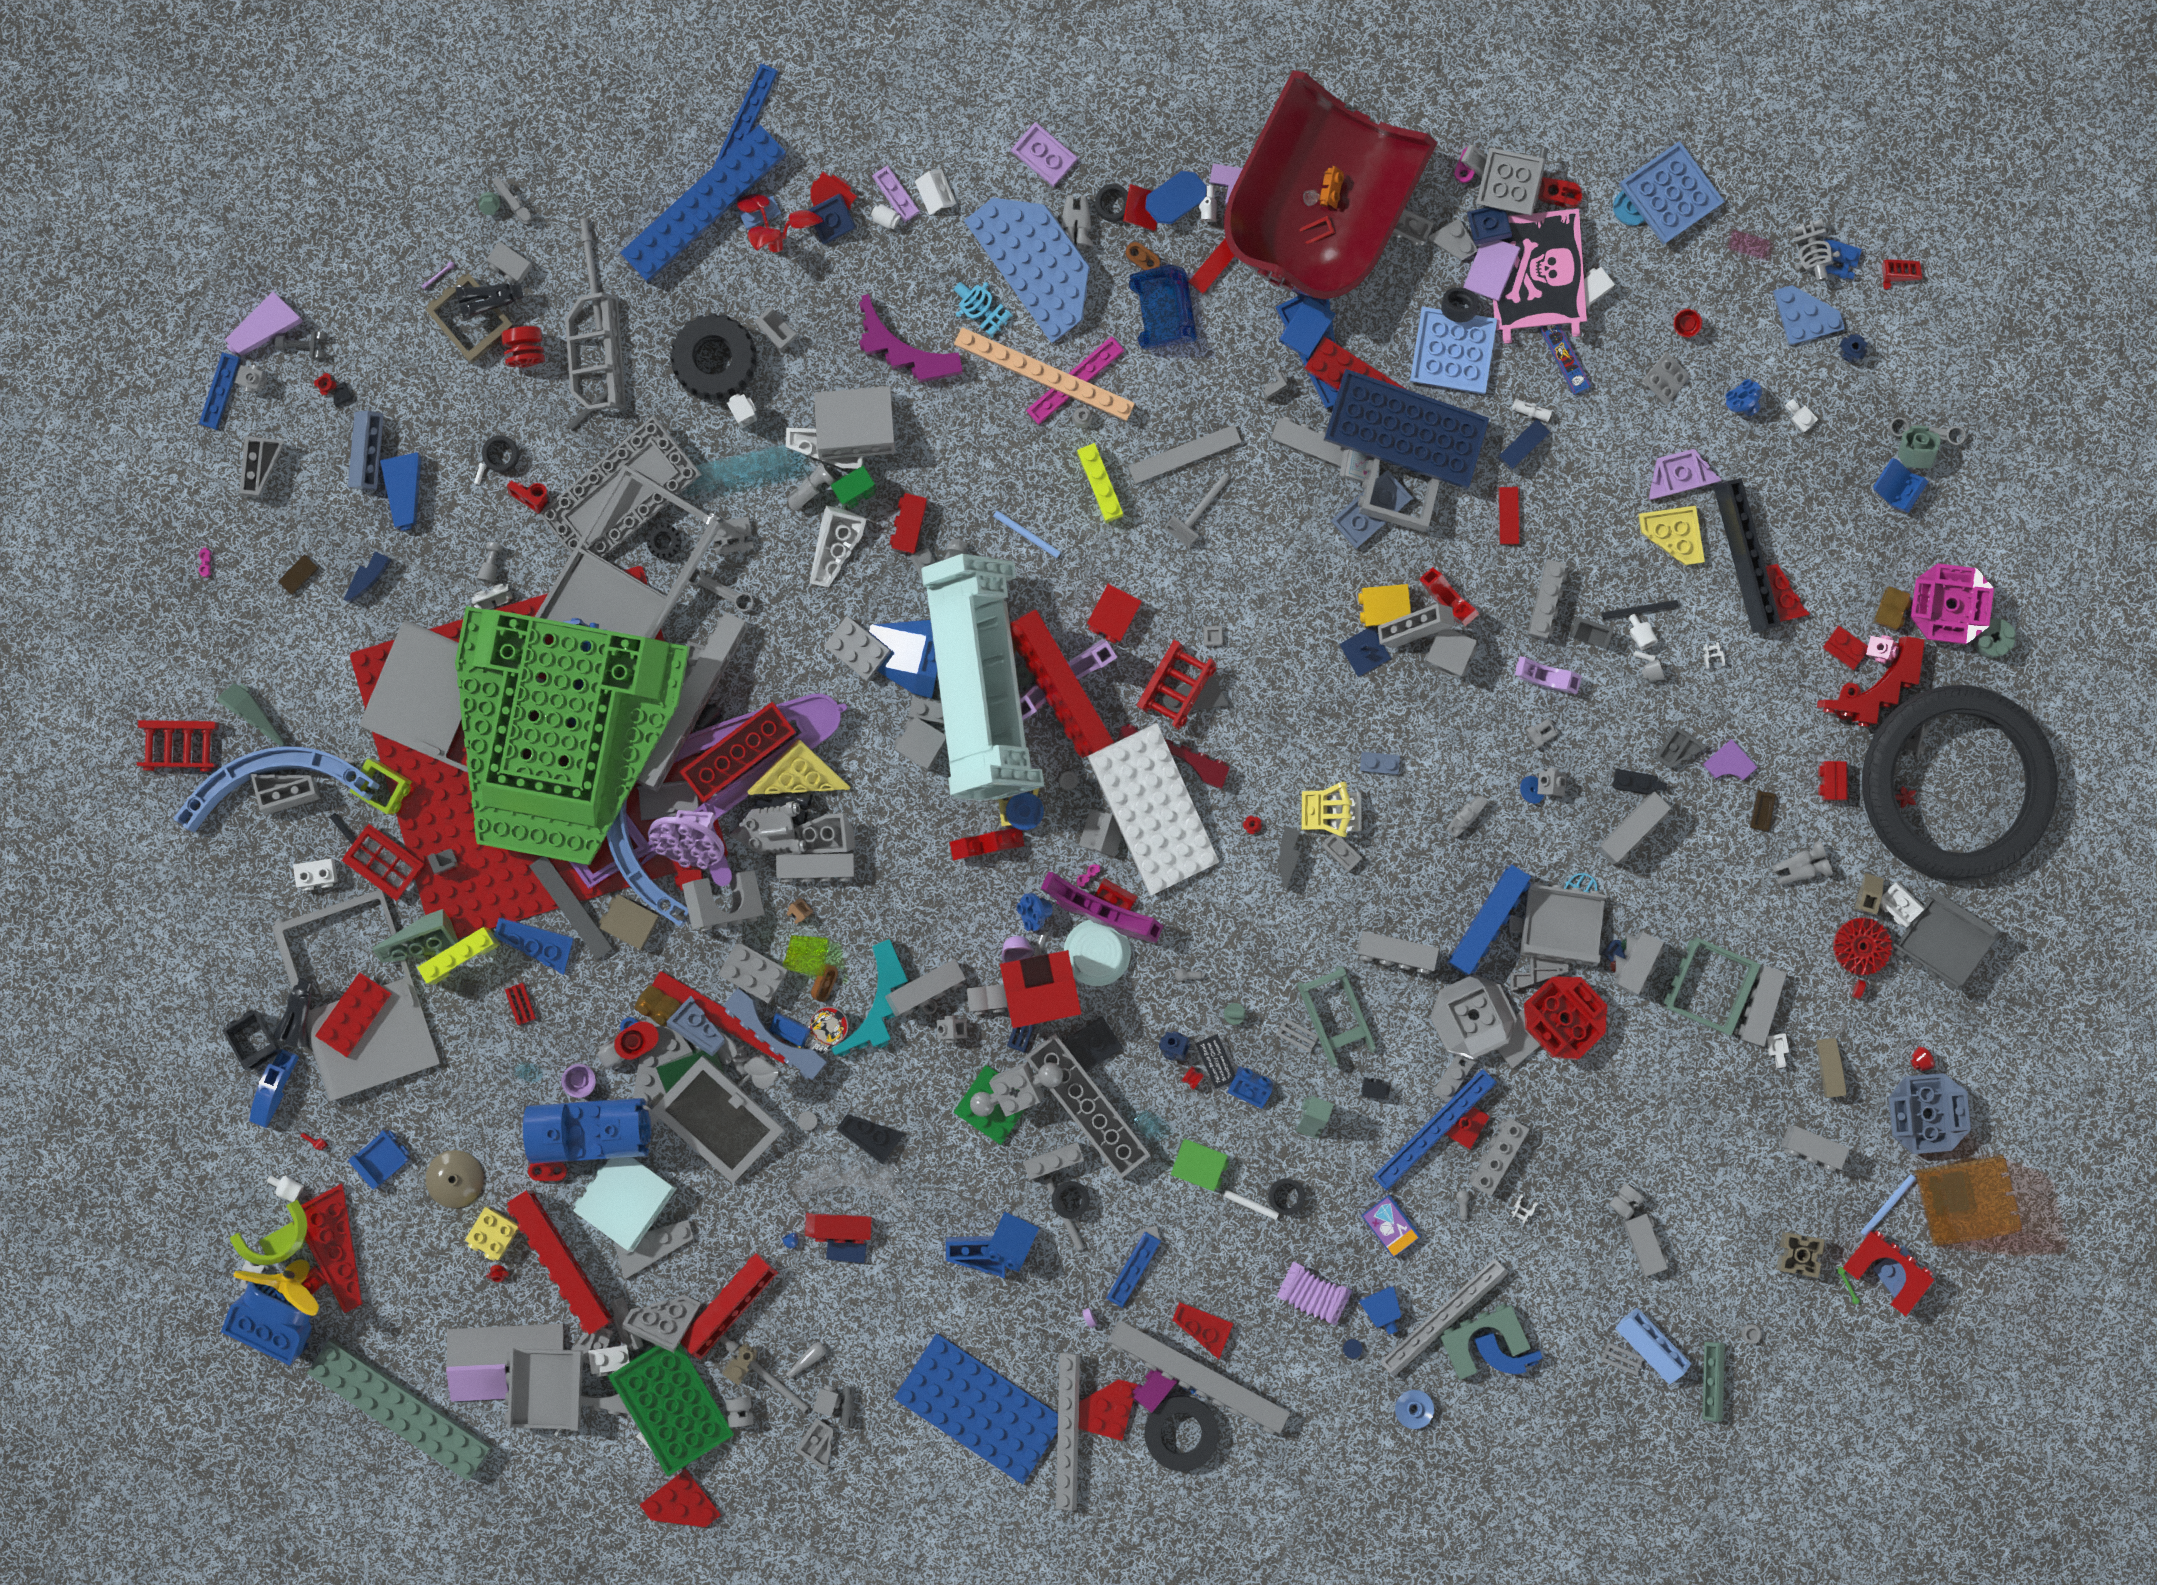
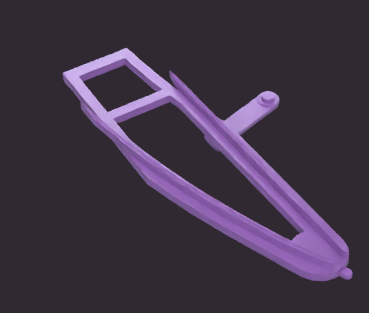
(815, 717)

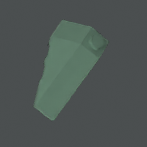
(245, 705)
(423, 937)

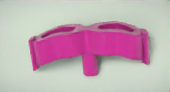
(204, 568)
(1092, 871)

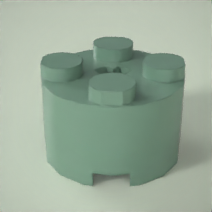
(1918, 447)
(2005, 639)

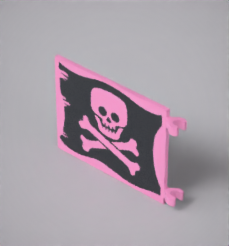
(1547, 275)

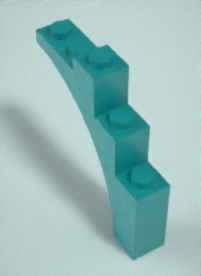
(873, 1028)

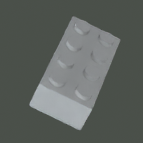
(1633, 828)
(1397, 951)

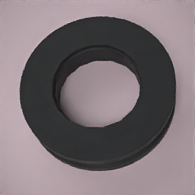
(1206, 1445)

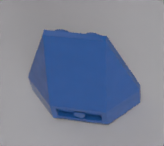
(911, 656)

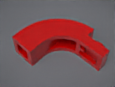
(1444, 594)

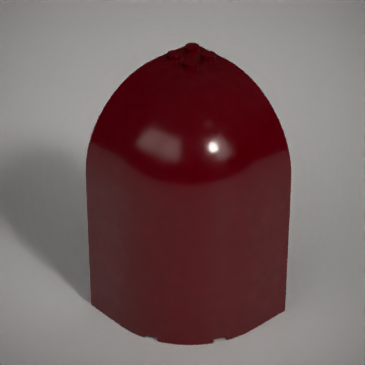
(1296, 147)

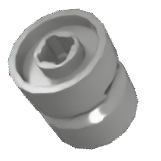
(1626, 1201)
(736, 1405)

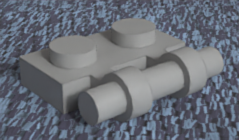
(732, 530)

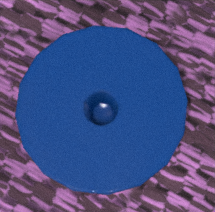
(1529, 790)

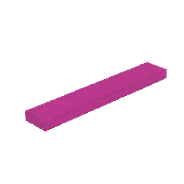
(1085, 371)

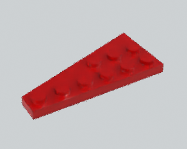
(332, 1245)

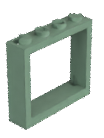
(1740, 999)

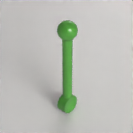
(1841, 1271)

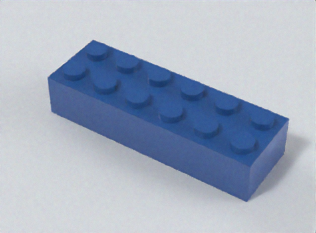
(1489, 919)

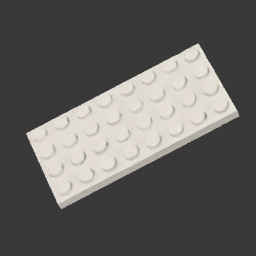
(1153, 809)

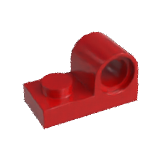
(527, 496)

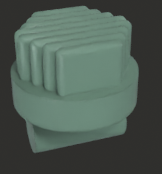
(489, 203)
(1234, 1013)

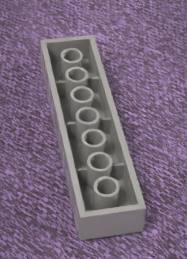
(1090, 1108)

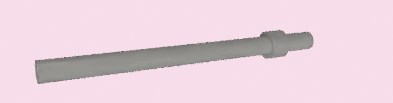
(586, 238)
(733, 1347)

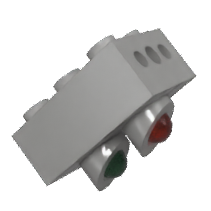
(1638, 964)

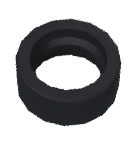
(1098, 202)
(1458, 314)
(486, 450)
(1301, 1196)
(1085, 1199)

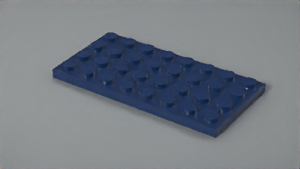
(1406, 429)

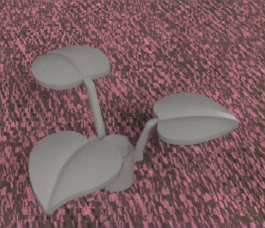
(761, 1071)

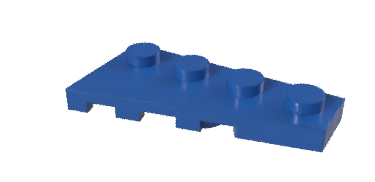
(544, 945)

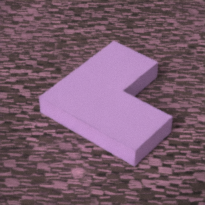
(1225, 176)

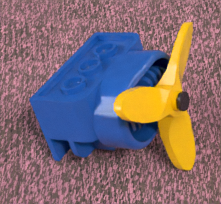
(273, 1313)

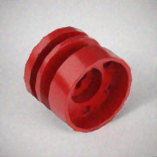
(522, 343)

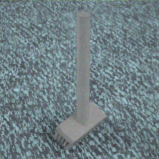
(1182, 530)

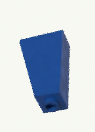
(402, 487)

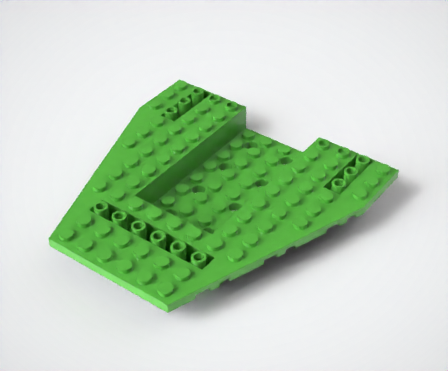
(618, 713)

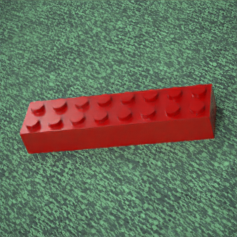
(1059, 684)
(560, 1262)

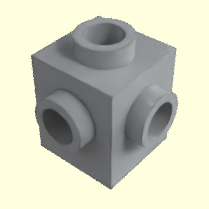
(245, 377)
(1551, 782)
(951, 1029)

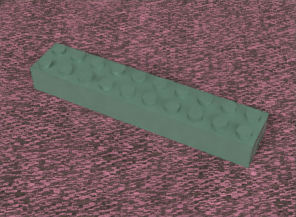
(399, 1409)

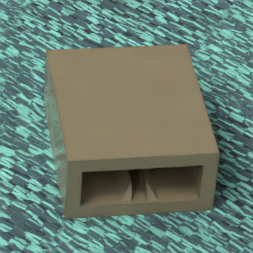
(629, 921)

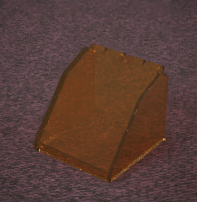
(1968, 1199)

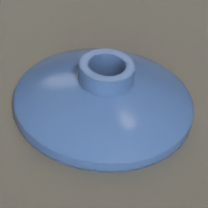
(1416, 1419)

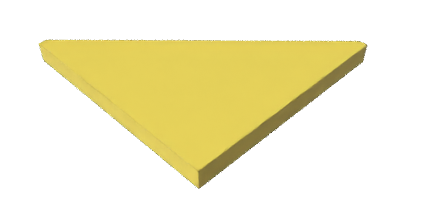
(798, 772)

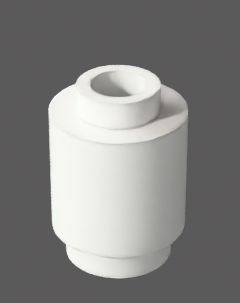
(885, 216)

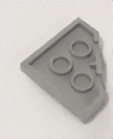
(663, 1321)

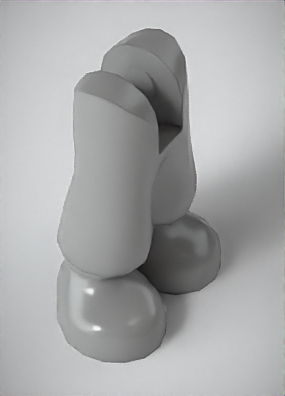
(1801, 867)

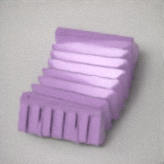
(1314, 1295)

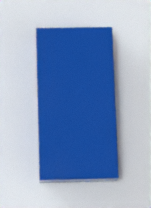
(789, 1029)

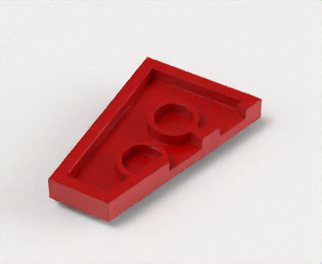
(1203, 1327)

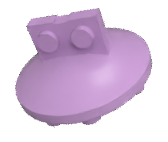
(687, 839)

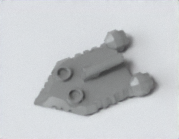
(770, 830)

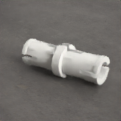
(1531, 410)

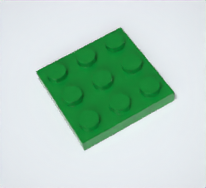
(994, 1125)

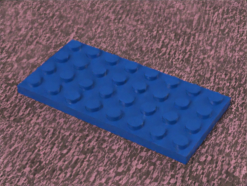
(979, 1408)

